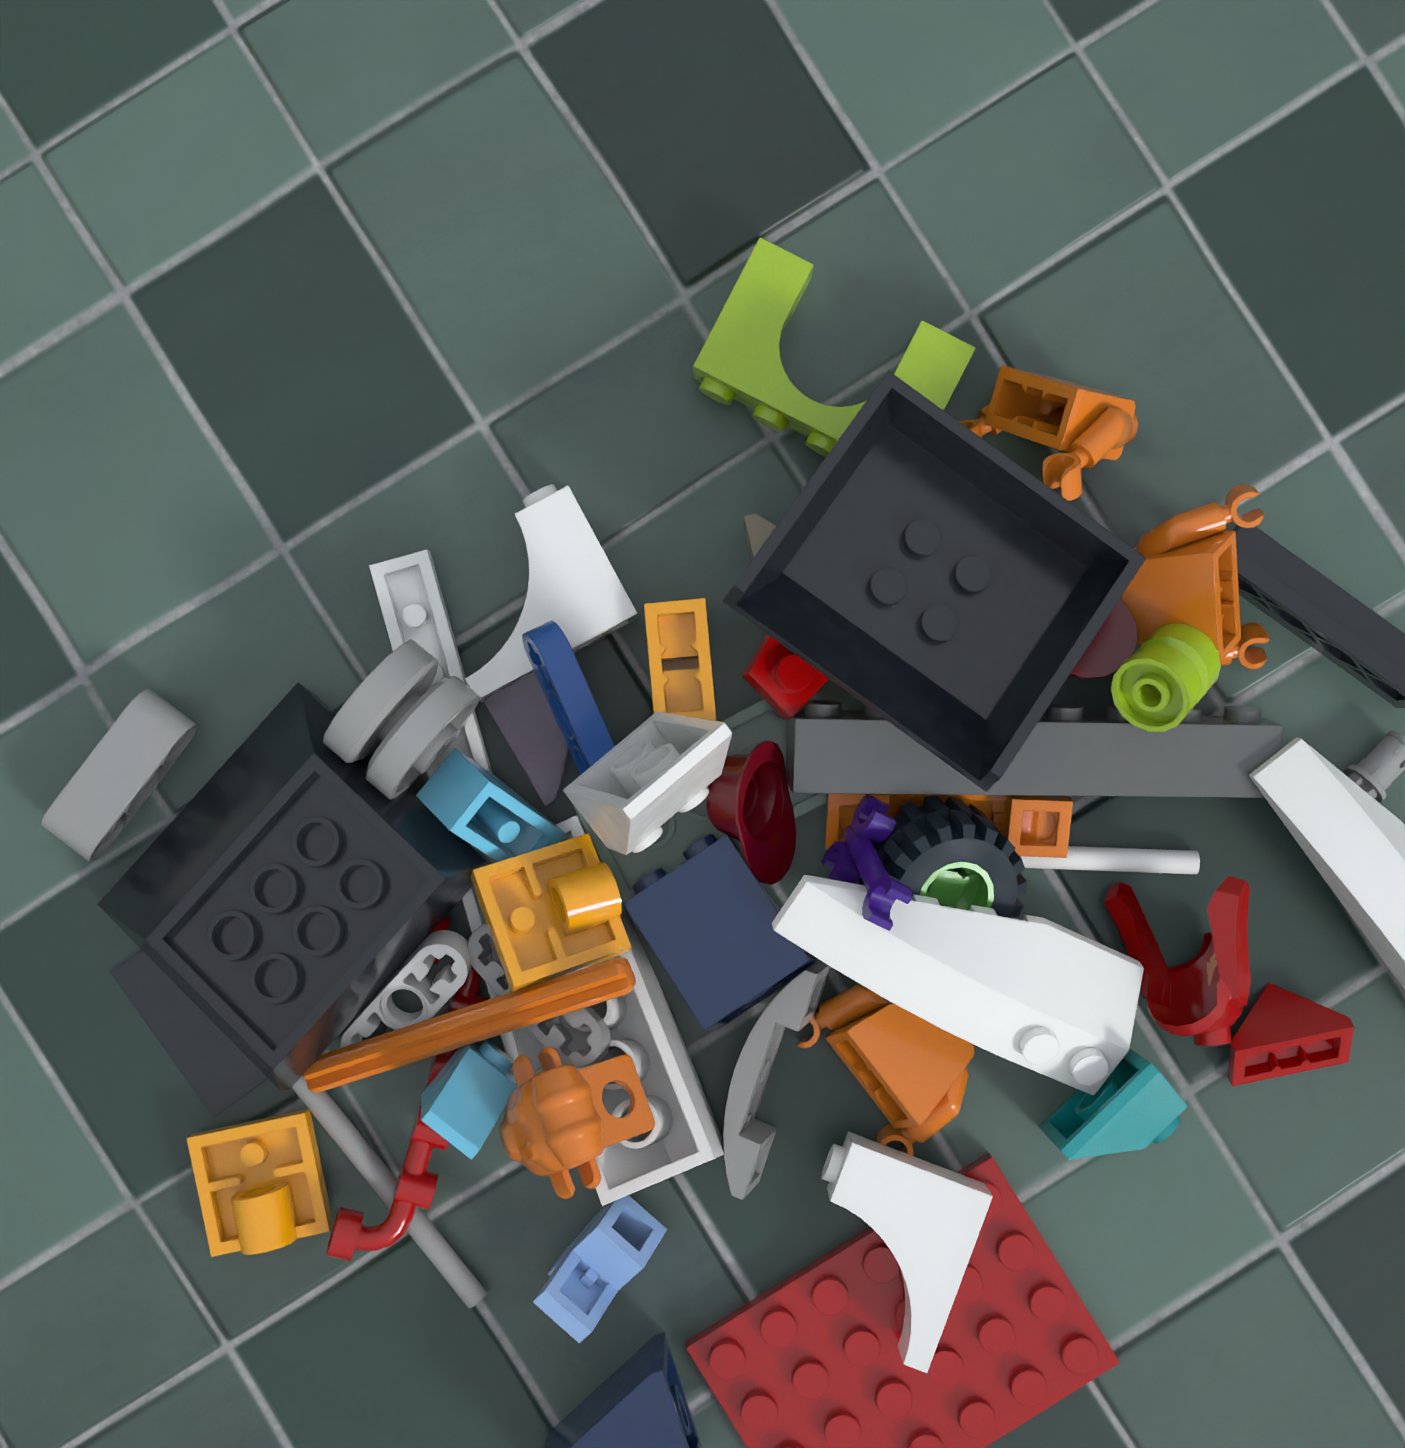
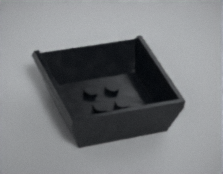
(936, 581)
(290, 890)

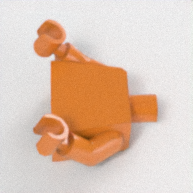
(1060, 416)
(1194, 578)
(900, 1061)

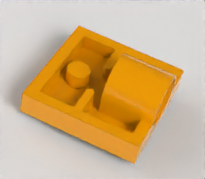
(551, 911)
(260, 1183)

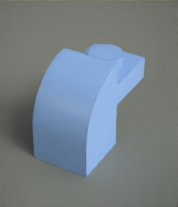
(599, 1265)

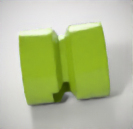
(1165, 677)

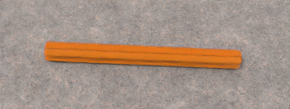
(471, 1024)

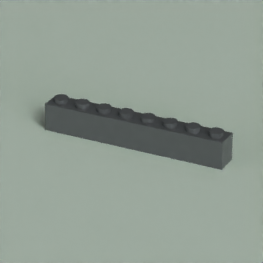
(1061, 757)

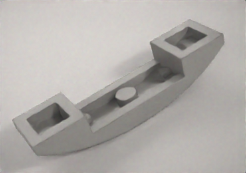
(744, 1137)

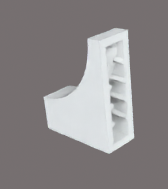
(566, 584)
(925, 1220)

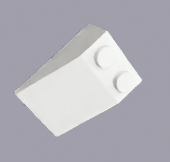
(650, 778)

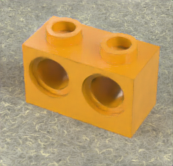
(680, 658)

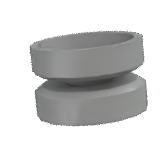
(401, 719)

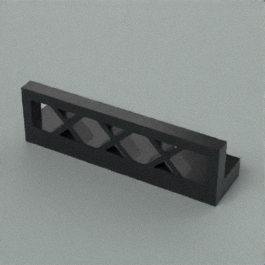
(1321, 614)

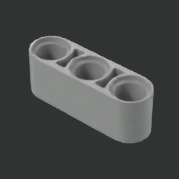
(119, 775)

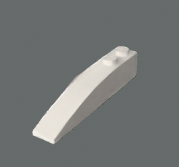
(1347, 839)
(984, 977)
(647, 1032)

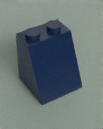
(715, 932)
(633, 1407)

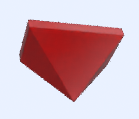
(1287, 1037)

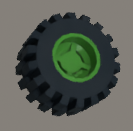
(953, 856)

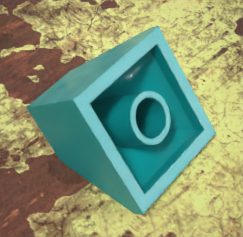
(1122, 1116)

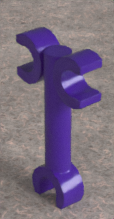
(859, 858)

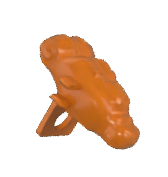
(561, 1121)

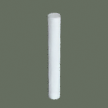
(1120, 860)

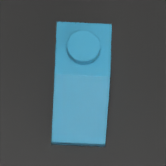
(485, 810)
(469, 1096)

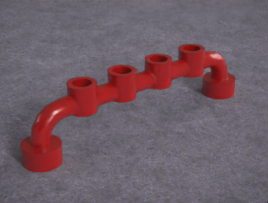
(414, 1184)

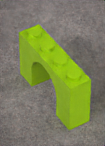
(745, 361)

